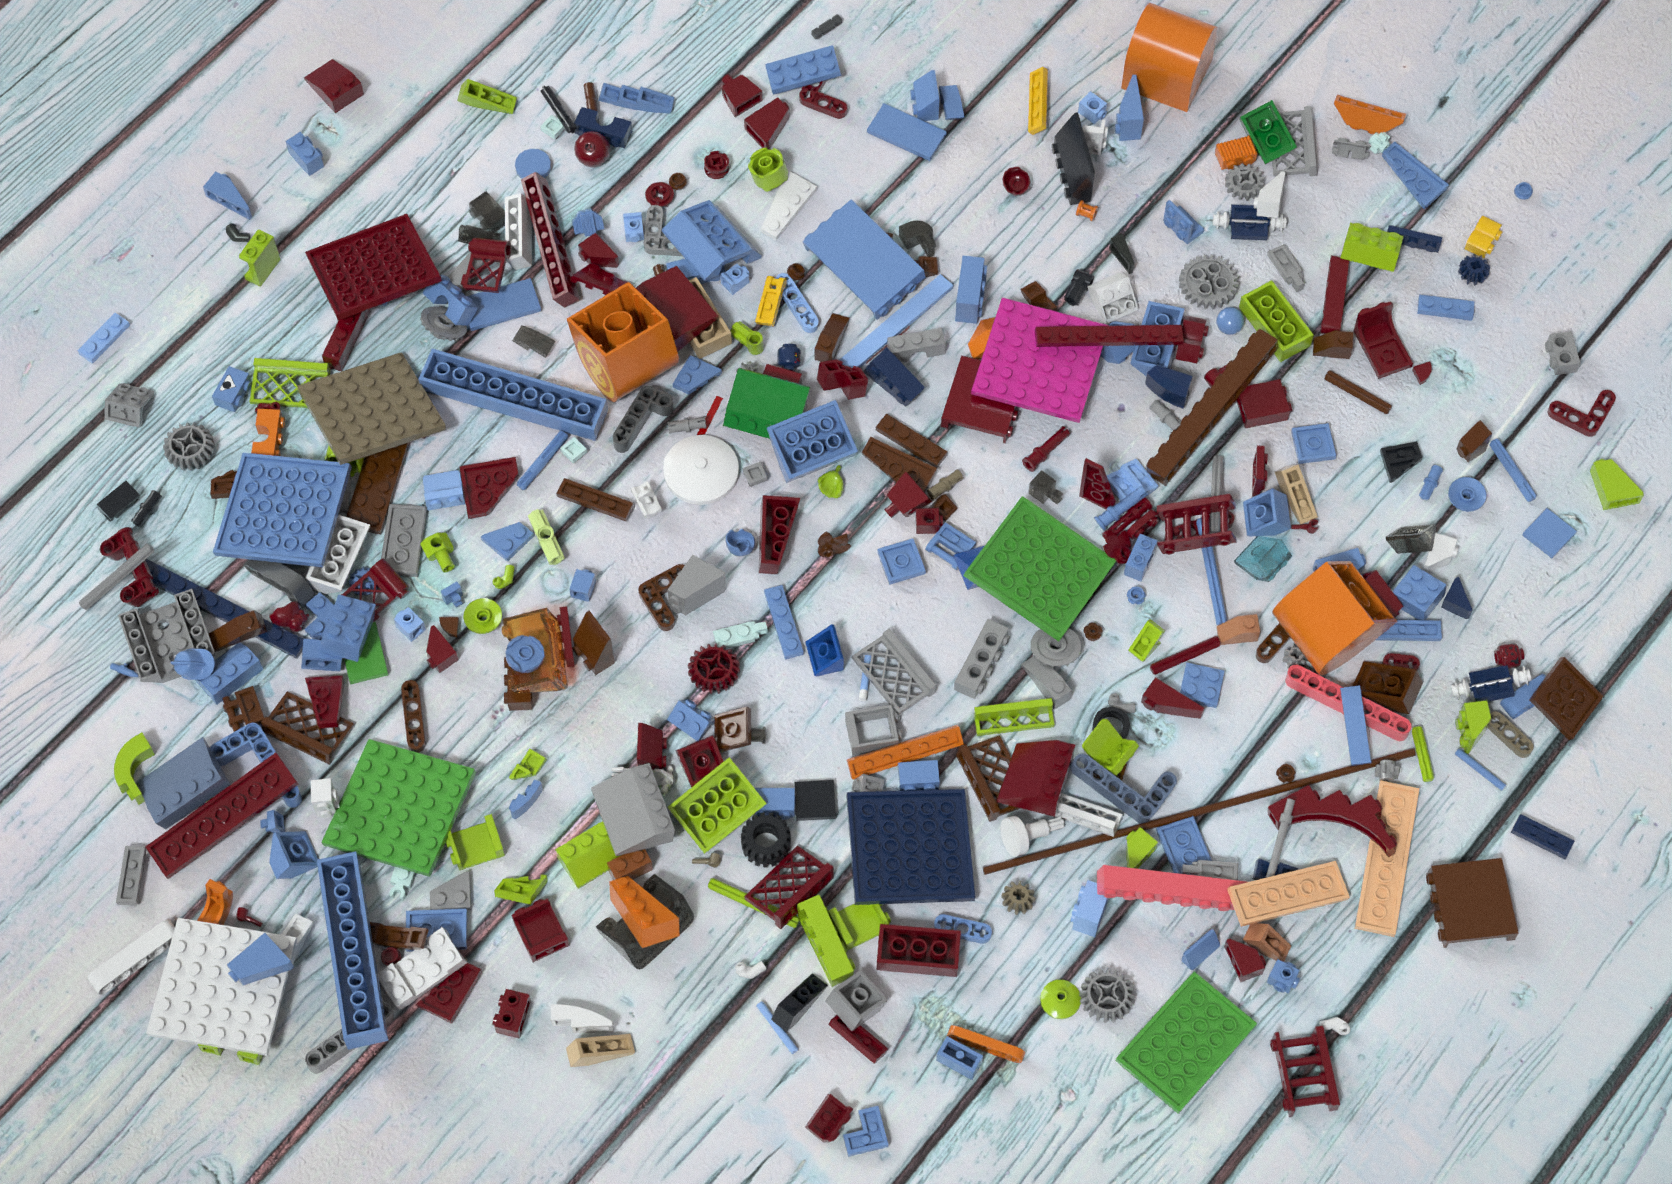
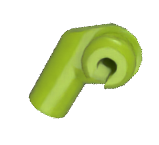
(502, 582)

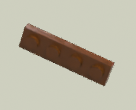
(911, 440)
(595, 499)

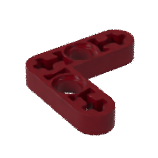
(816, 97)
(1584, 419)

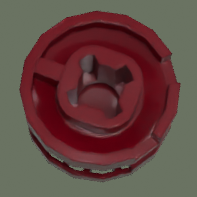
(716, 165)

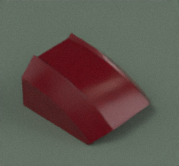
(699, 759)

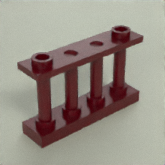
(1191, 508)
(1321, 1059)

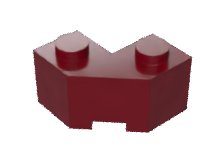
(1193, 332)
(835, 375)

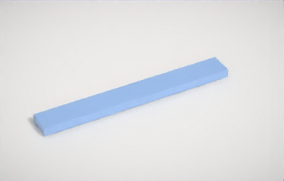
(898, 322)

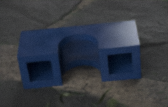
(616, 133)

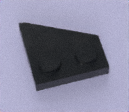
(1400, 459)

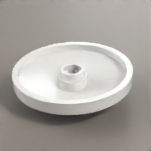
(701, 469)

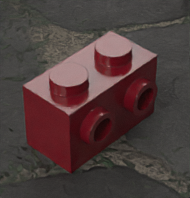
(512, 1013)

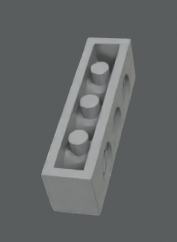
(990, 632)

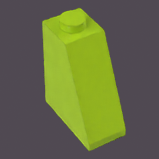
(1614, 485)

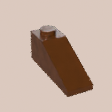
(830, 338)
(237, 630)

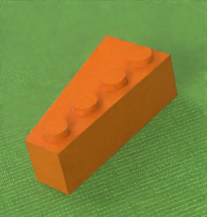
(643, 913)

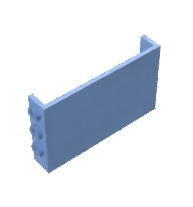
(865, 258)

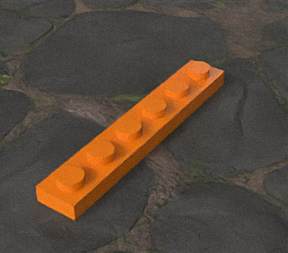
(905, 752)

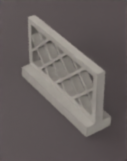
(1307, 145)
(908, 664)

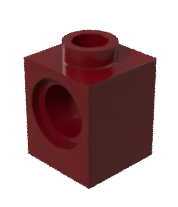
(924, 514)

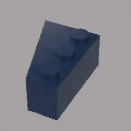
(894, 377)

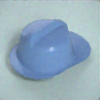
(194, 664)

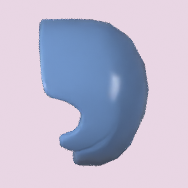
(1230, 320)
(740, 542)

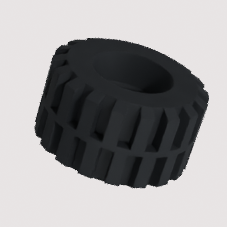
(761, 825)

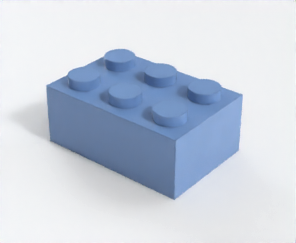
(971, 289)
(348, 628)

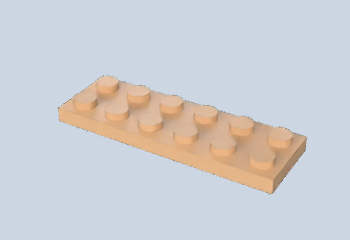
(1288, 893)

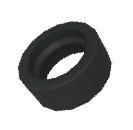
(1116, 713)

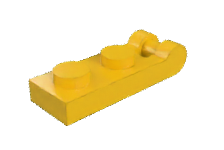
(770, 301)

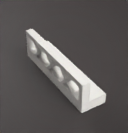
(1088, 820)

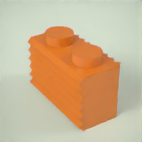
(1236, 152)

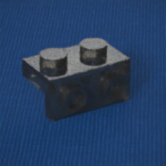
(468, 232)

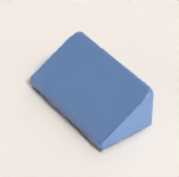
(1201, 950)

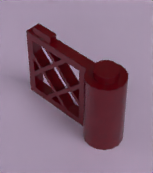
(490, 251)
(387, 580)

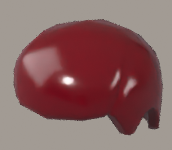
(1016, 181)

